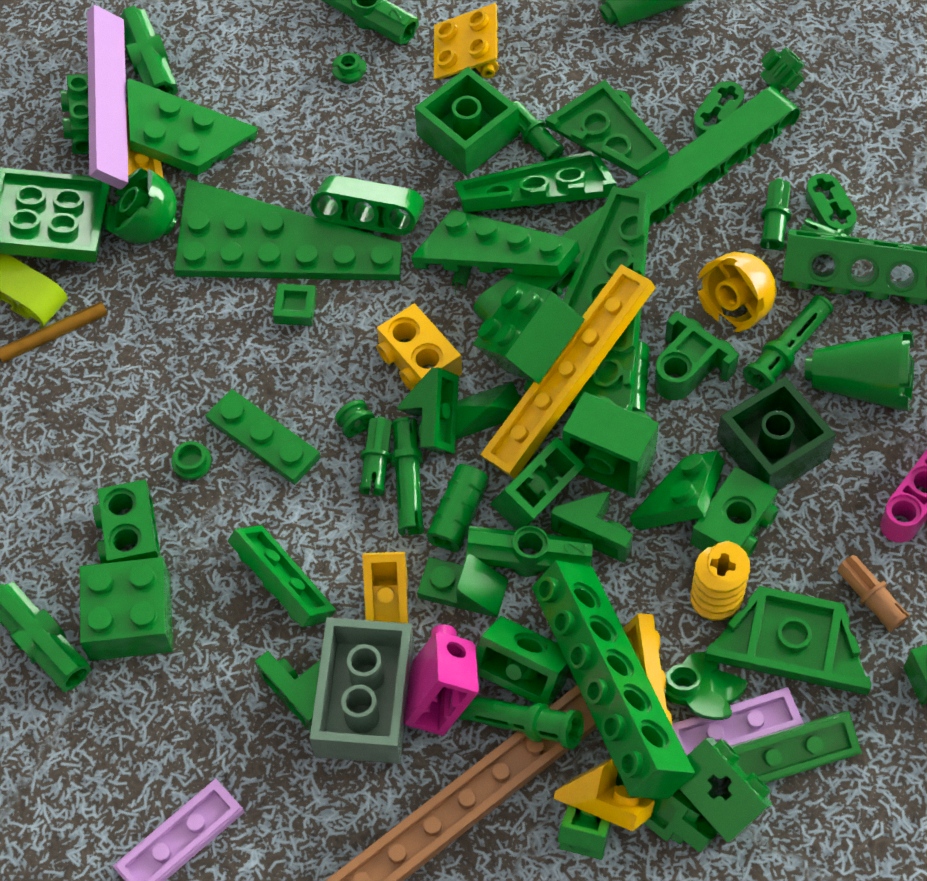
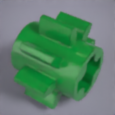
(782, 69)

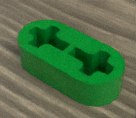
(712, 105)
(836, 201)

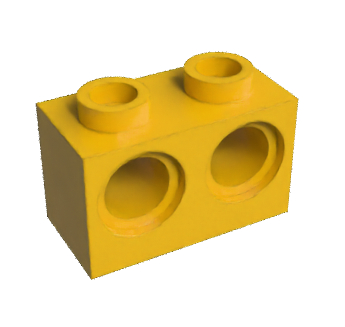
(425, 346)

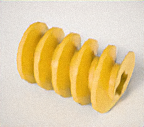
(720, 581)

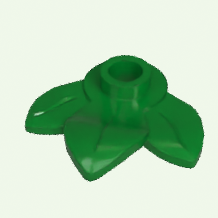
(707, 689)

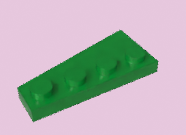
(551, 181)
(494, 245)

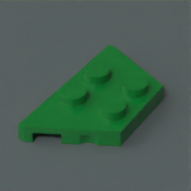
(181, 130)
(794, 640)

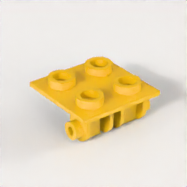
(467, 42)

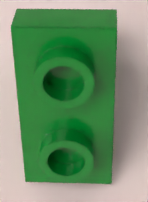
(692, 356)

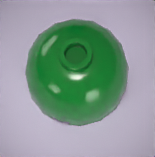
(143, 210)

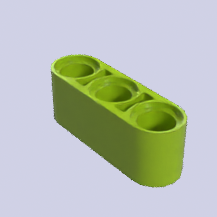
(29, 291)

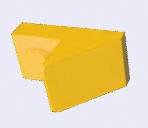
(385, 587)
(598, 795)

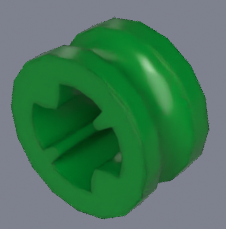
(353, 418)

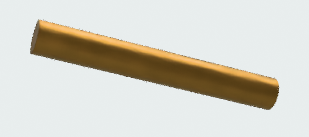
(52, 331)

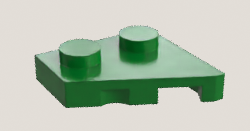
(682, 493)

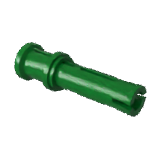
(780, 353)
(535, 721)

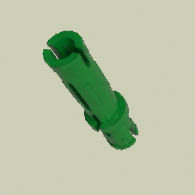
(408, 482)

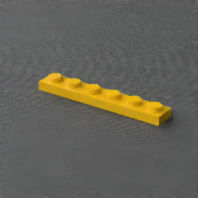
(549, 399)

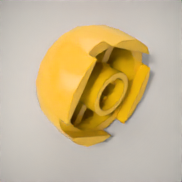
(734, 282)

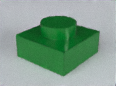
(295, 304)

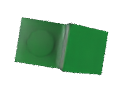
(436, 402)
(584, 520)
(465, 586)
(294, 691)
(583, 833)

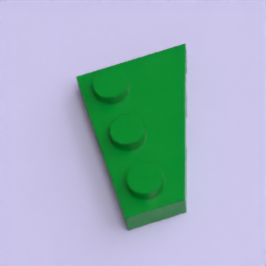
(609, 129)

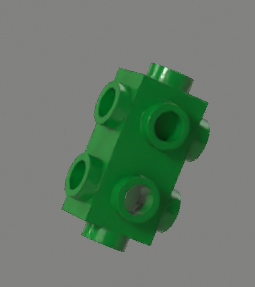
(76, 103)

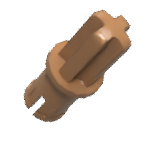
(873, 593)

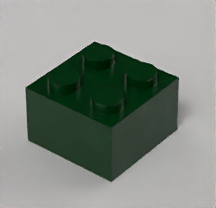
(776, 435)

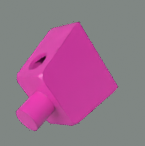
(441, 681)

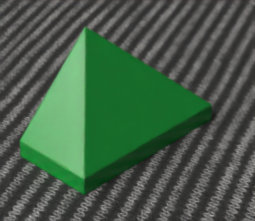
(485, 409)

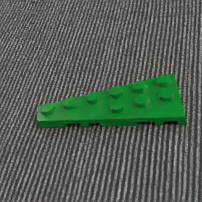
(255, 239)
(616, 240)

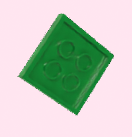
(51, 214)

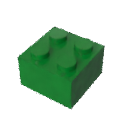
(467, 121)
(528, 331)
(612, 443)
(125, 609)

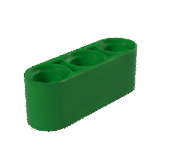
(351, 211)

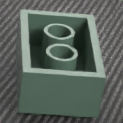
(362, 690)

